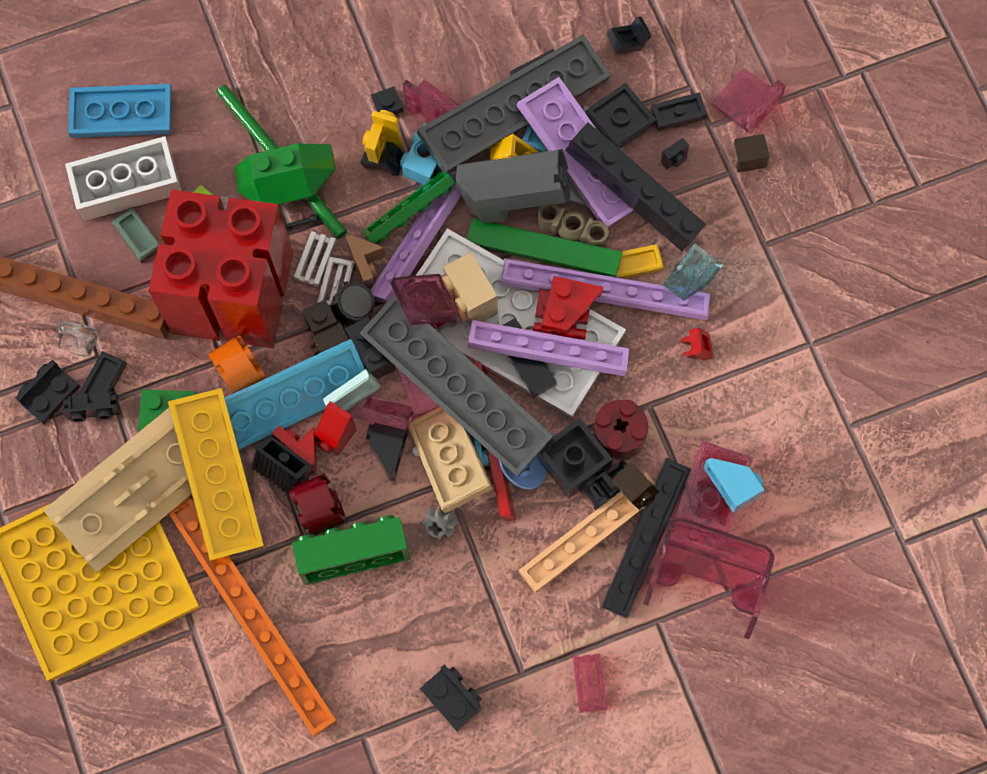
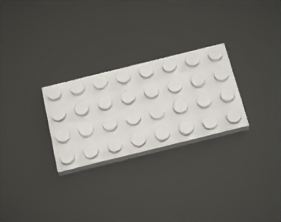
(517, 303)

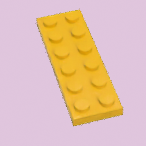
(215, 474)

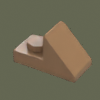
(363, 255)

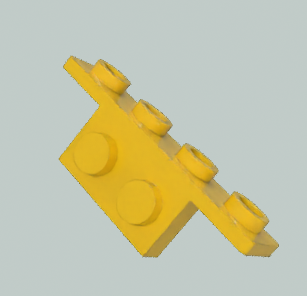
(383, 130)

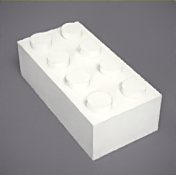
(123, 178)

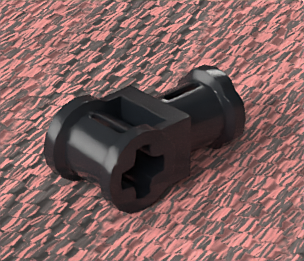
(601, 488)

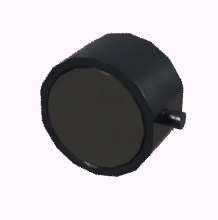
(352, 303)

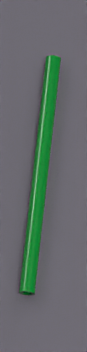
(267, 144)

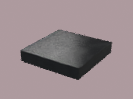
(621, 116)

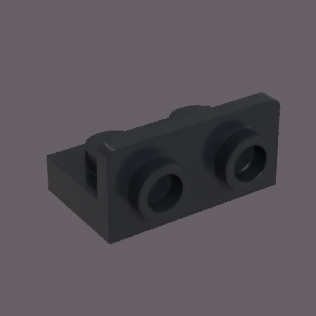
(46, 391)
(451, 697)

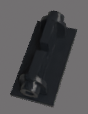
(79, 407)

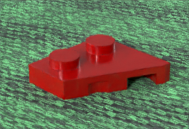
(567, 303)

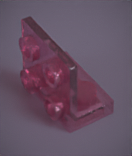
(426, 100)
(748, 100)

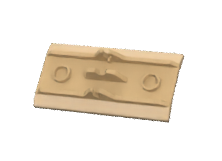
(124, 494)

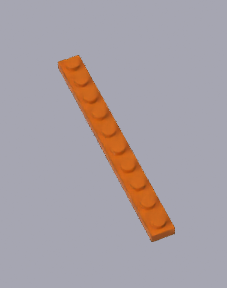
(256, 624)

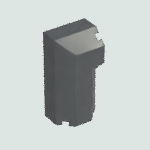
(513, 183)

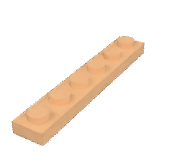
(579, 541)

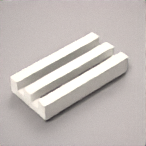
(322, 239)
(341, 263)

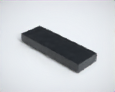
(532, 372)

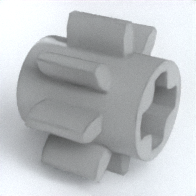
(439, 523)

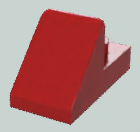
(304, 448)

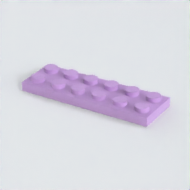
(556, 121)

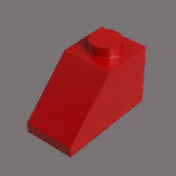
(334, 429)

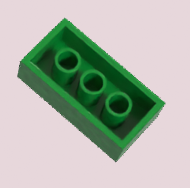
(350, 550)

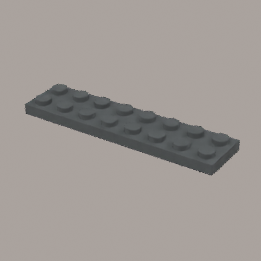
(494, 114)
(458, 387)

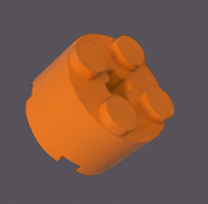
(236, 365)

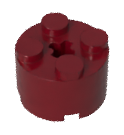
(626, 416)
(318, 504)

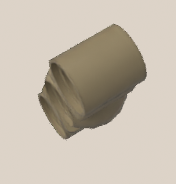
(564, 218)

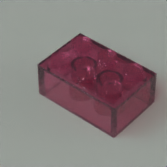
(701, 498)

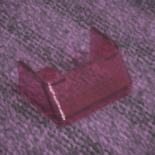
(718, 559)

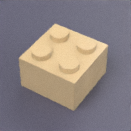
(470, 289)

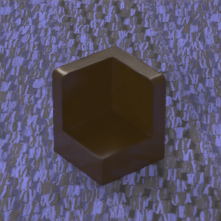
(751, 153)

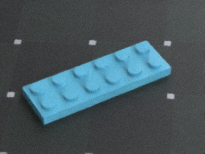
(291, 393)

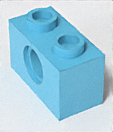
(417, 167)

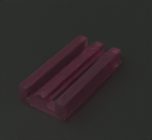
(587, 659)

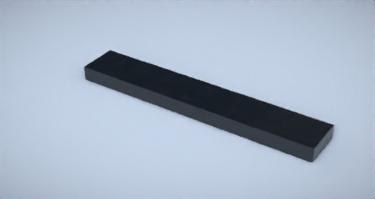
(645, 539)

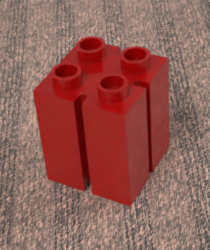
(221, 268)

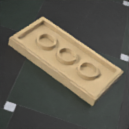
(449, 459)

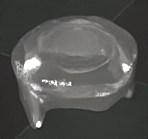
(77, 337)

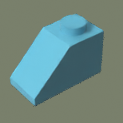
(735, 482)

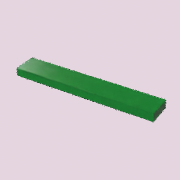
(545, 248)

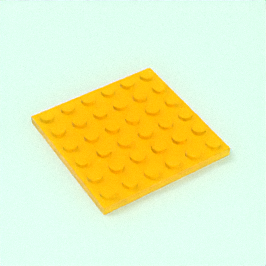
(86, 614)

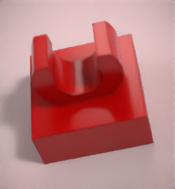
(700, 344)

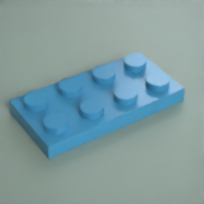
(120, 110)

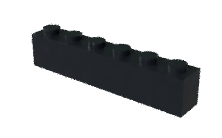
(635, 186)

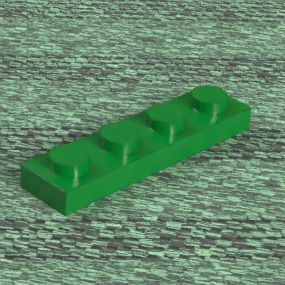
(401, 213)

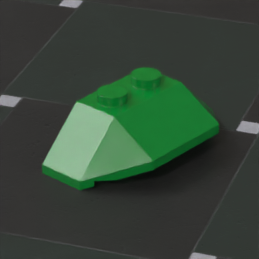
(285, 173)

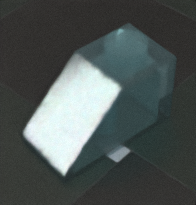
(693, 273)

